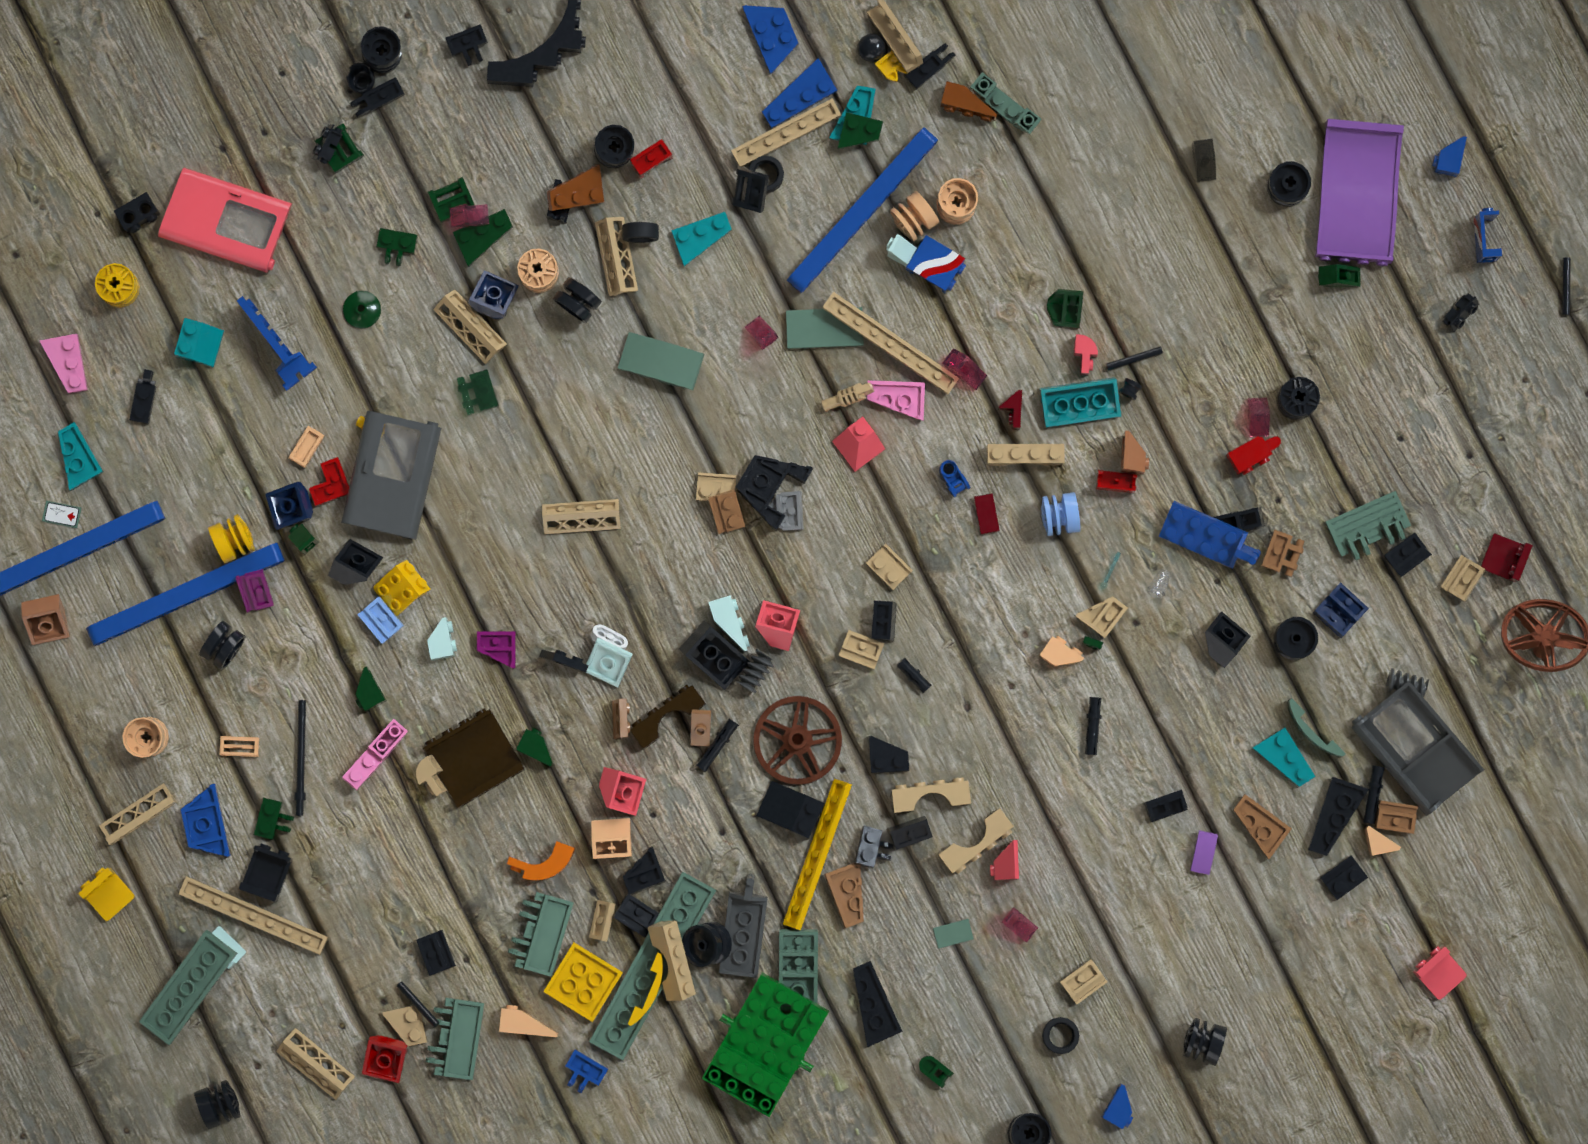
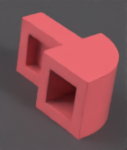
(1085, 348)

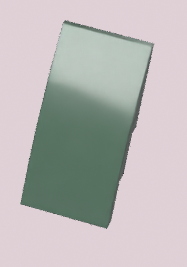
(661, 361)
(799, 962)

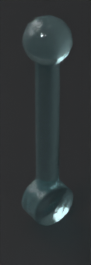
(1104, 585)

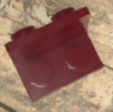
(1506, 557)

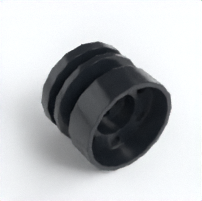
(381, 39)
(621, 138)
(1293, 408)
(1204, 1041)
(215, 1105)
(1039, 1128)

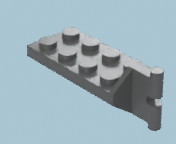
(745, 925)

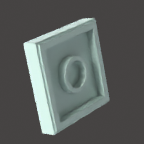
(608, 662)

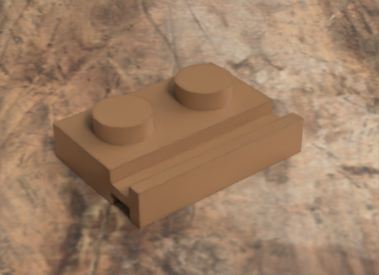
(726, 511)
(621, 727)
(1396, 817)

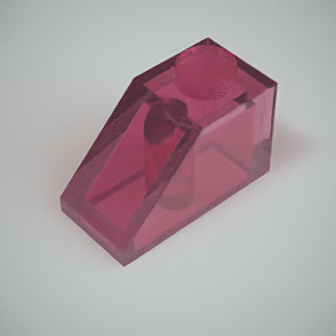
(964, 368)

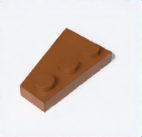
(578, 191)

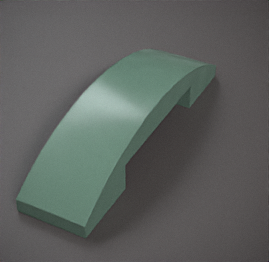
(1296, 712)

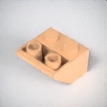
(611, 838)

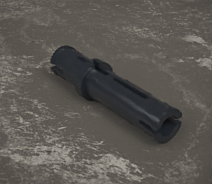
(1093, 725)
(717, 745)
(1373, 794)

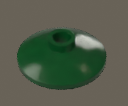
(368, 316)

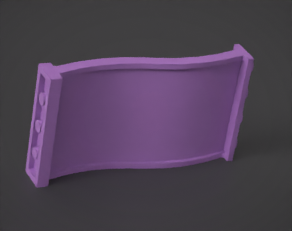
(1359, 192)

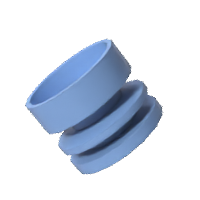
(1060, 514)

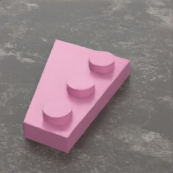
(67, 361)
(900, 397)

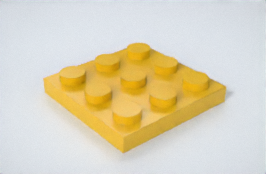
(583, 982)

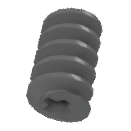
(755, 672)
(1396, 680)

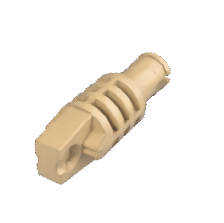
(848, 396)

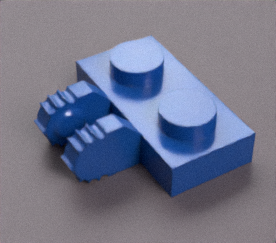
(585, 1067)

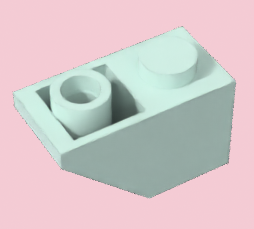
(900, 250)
(440, 641)

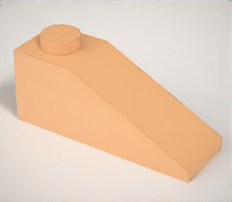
(520, 1022)

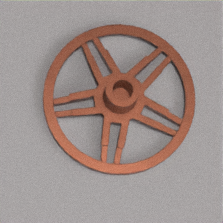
(1544, 637)
(797, 740)

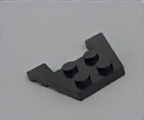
(762, 482)

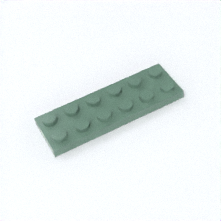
(188, 987)

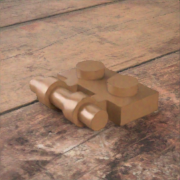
(1277, 550)

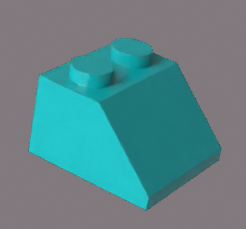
(198, 342)

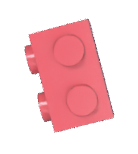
(1440, 972)

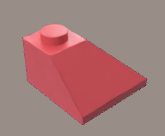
(858, 444)
(777, 624)
(621, 790)
(1006, 863)

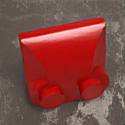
(384, 1058)

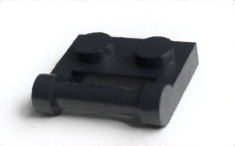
(755, 190)

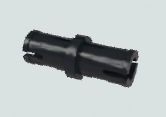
(914, 675)

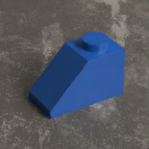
(1450, 158)
(1119, 1108)

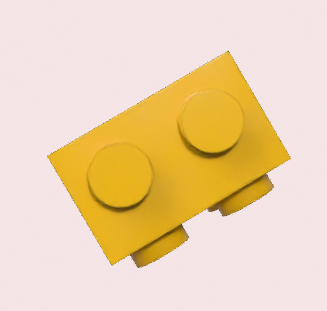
(401, 587)
(106, 893)

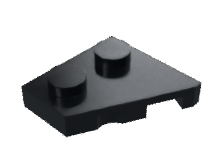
(560, 658)
(887, 757)
(644, 873)

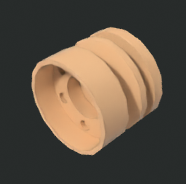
(962, 192)
(914, 216)
(539, 281)
(138, 745)

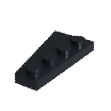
(1337, 809)
(875, 1009)

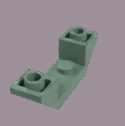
(1003, 105)

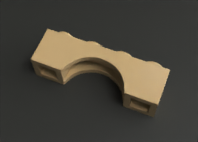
(1025, 454)
(906, 798)
(995, 826)
(667, 939)

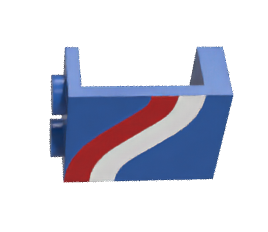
(1482, 254)
(936, 264)

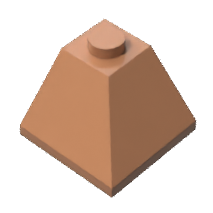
(1133, 456)

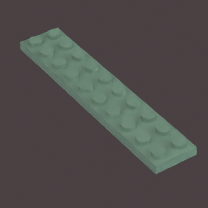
(687, 906)

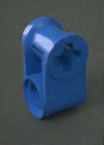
(954, 479)

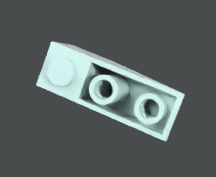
(725, 617)

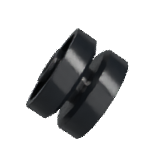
(1278, 188)
(577, 300)
(1284, 638)
(222, 645)
(707, 944)

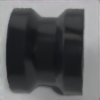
(1130, 389)

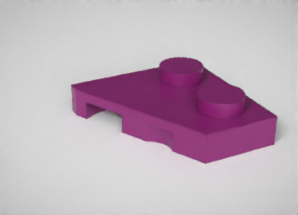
(498, 645)

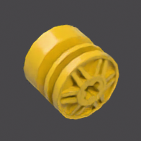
(124, 293)
(232, 538)

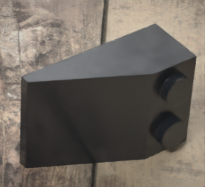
(714, 655)
(790, 809)

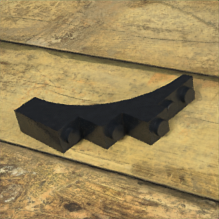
(522, 69)

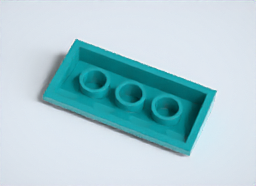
(1080, 402)

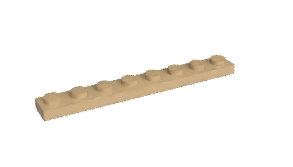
(890, 343)
(253, 915)

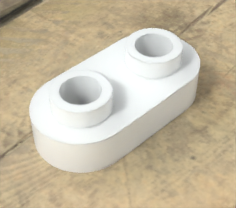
(608, 635)

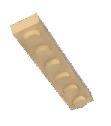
(786, 133)

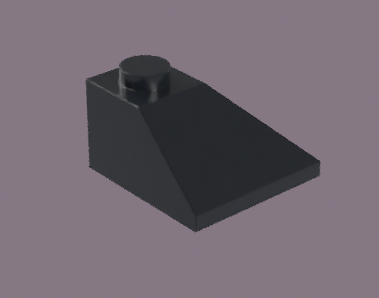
(354, 564)
(1225, 639)

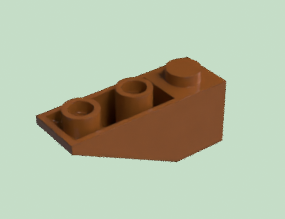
(961, 99)

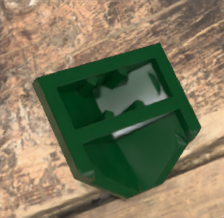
(1065, 308)

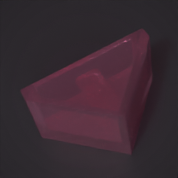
(1258, 417)

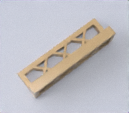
(895, 36)
(612, 256)
(471, 323)
(581, 512)
(138, 820)
(312, 1066)

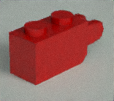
(1252, 453)

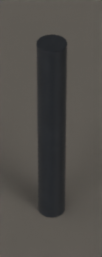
(1566, 286)
(1134, 358)
(418, 1004)

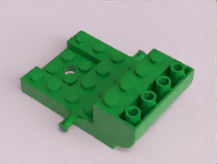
(765, 1045)

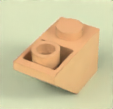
(1059, 654)

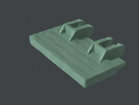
(1368, 522)
(545, 934)
(460, 1038)

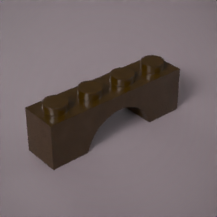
(647, 730)

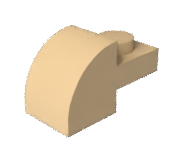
(427, 772)

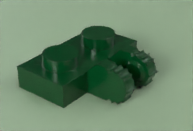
(396, 241)
(269, 817)

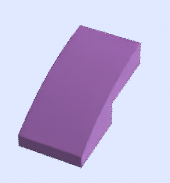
(1204, 852)

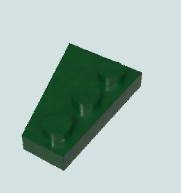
(477, 239)

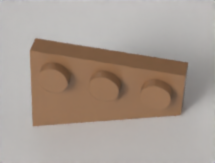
(1262, 825)
(847, 893)

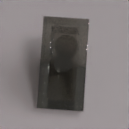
(1204, 160)

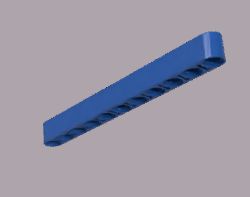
(862, 210)
(80, 546)
(183, 594)

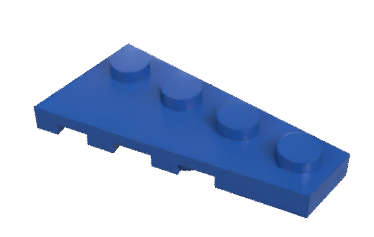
(800, 95)

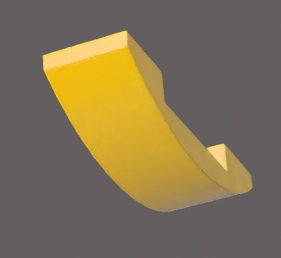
(657, 967)

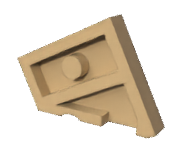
(1103, 616)
(408, 1024)

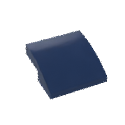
(1340, 610)

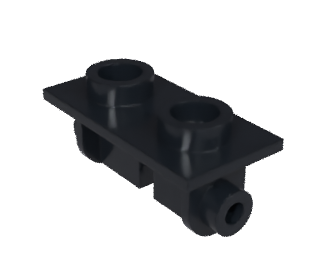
(329, 136)
(1456, 319)

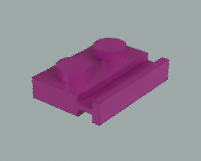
(255, 590)

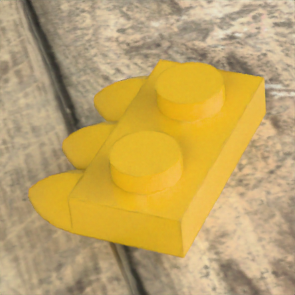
(889, 66)

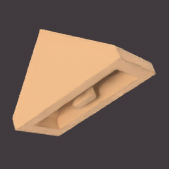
(1379, 843)

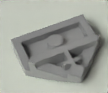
(791, 506)

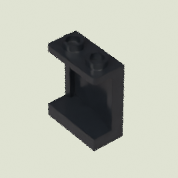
(266, 872)

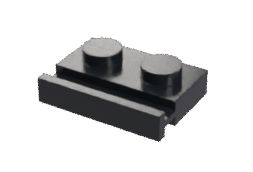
(1407, 555)
(1344, 877)
(635, 915)
(436, 952)

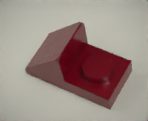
(1013, 404)

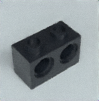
(134, 208)

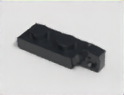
(143, 398)

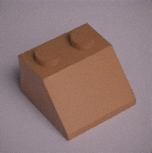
(45, 619)

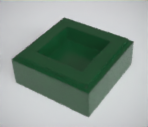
(1092, 643)

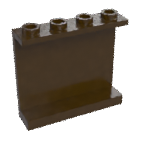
(474, 757)

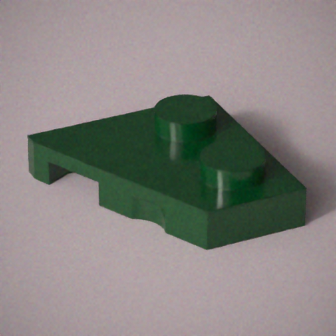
(859, 130)

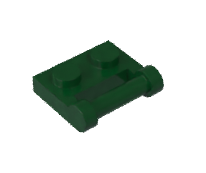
(339, 159)
(443, 207)

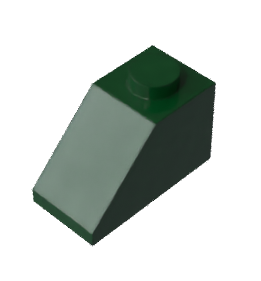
(1339, 276)
(302, 538)
(368, 691)
(535, 746)

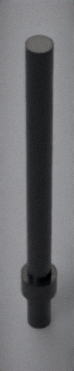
(300, 795)

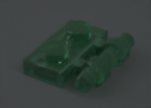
(483, 391)

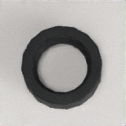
(774, 162)
(640, 232)
(1075, 1035)

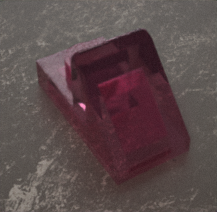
(469, 215)
(761, 332)
(1019, 924)

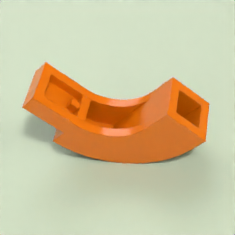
(551, 867)

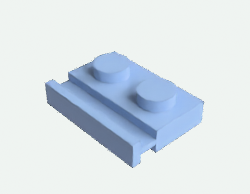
(380, 620)

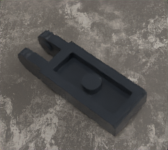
(931, 65)
(378, 97)

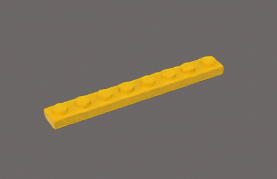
(817, 854)

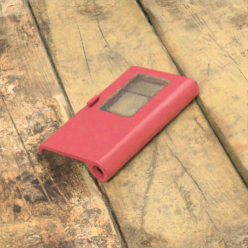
(224, 225)

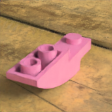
(375, 754)

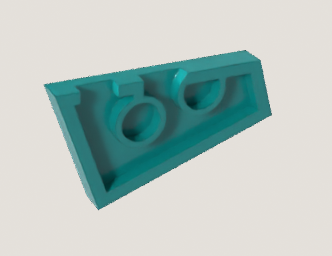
(860, 104)
(700, 235)
(78, 457)
(1285, 756)

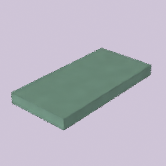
(819, 330)

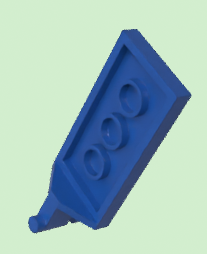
(291, 363)
(1207, 536)

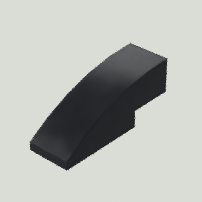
(1245, 519)

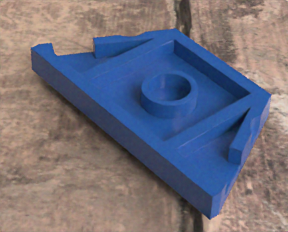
(772, 33)
(205, 823)

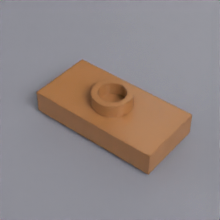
(700, 727)

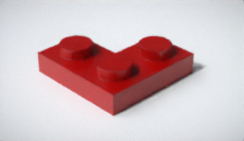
(335, 485)

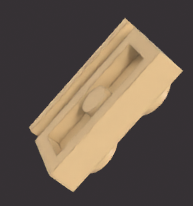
(712, 484)
(889, 566)
(1463, 578)
(861, 649)
(1083, 981)

